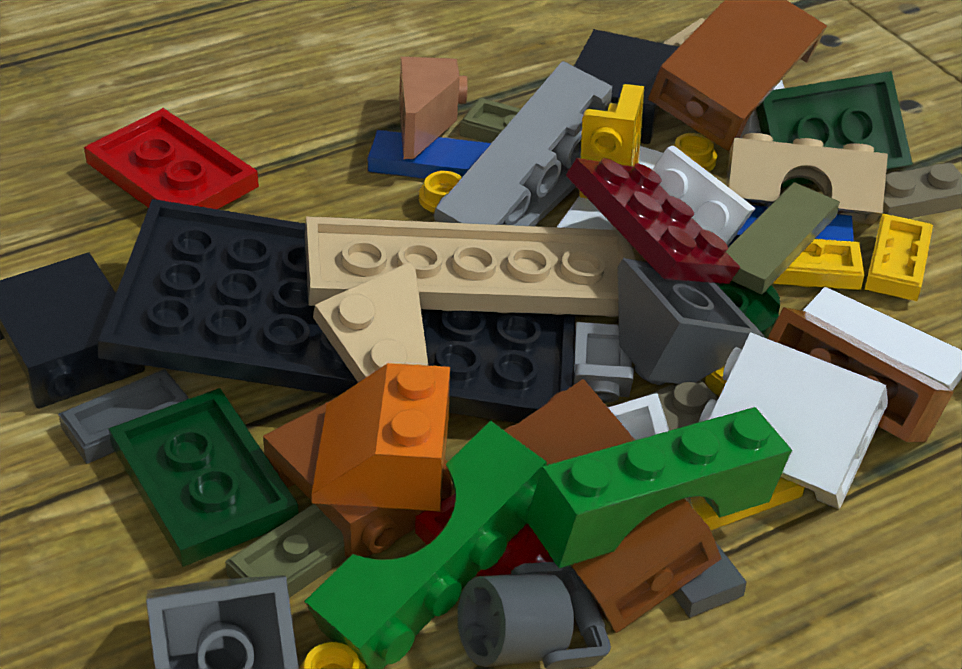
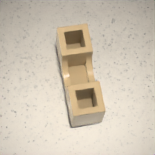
(847, 174)

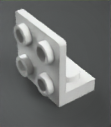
(713, 203)

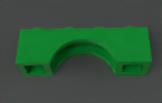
(598, 498)
(387, 602)

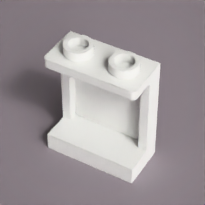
(812, 404)

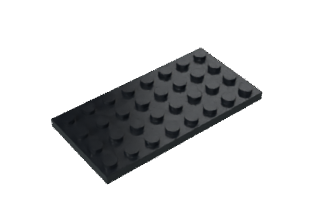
(232, 303)

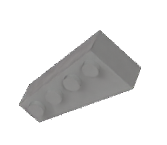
(528, 161)

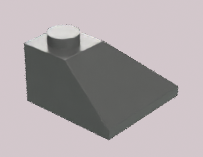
(676, 326)
(223, 625)

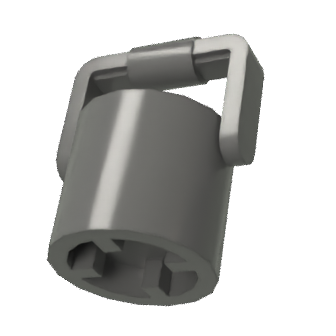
(531, 618)

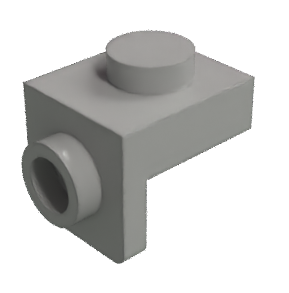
(602, 361)

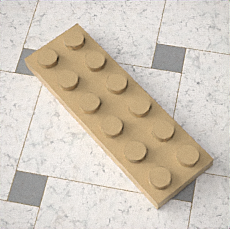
(471, 264)

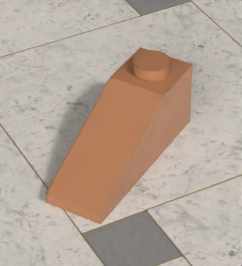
(428, 100)

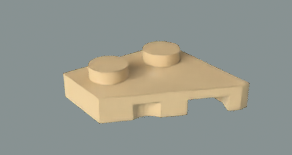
(376, 322)

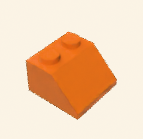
(386, 440)

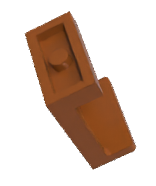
(365, 529)

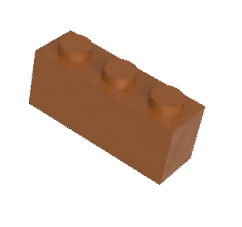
(913, 398)

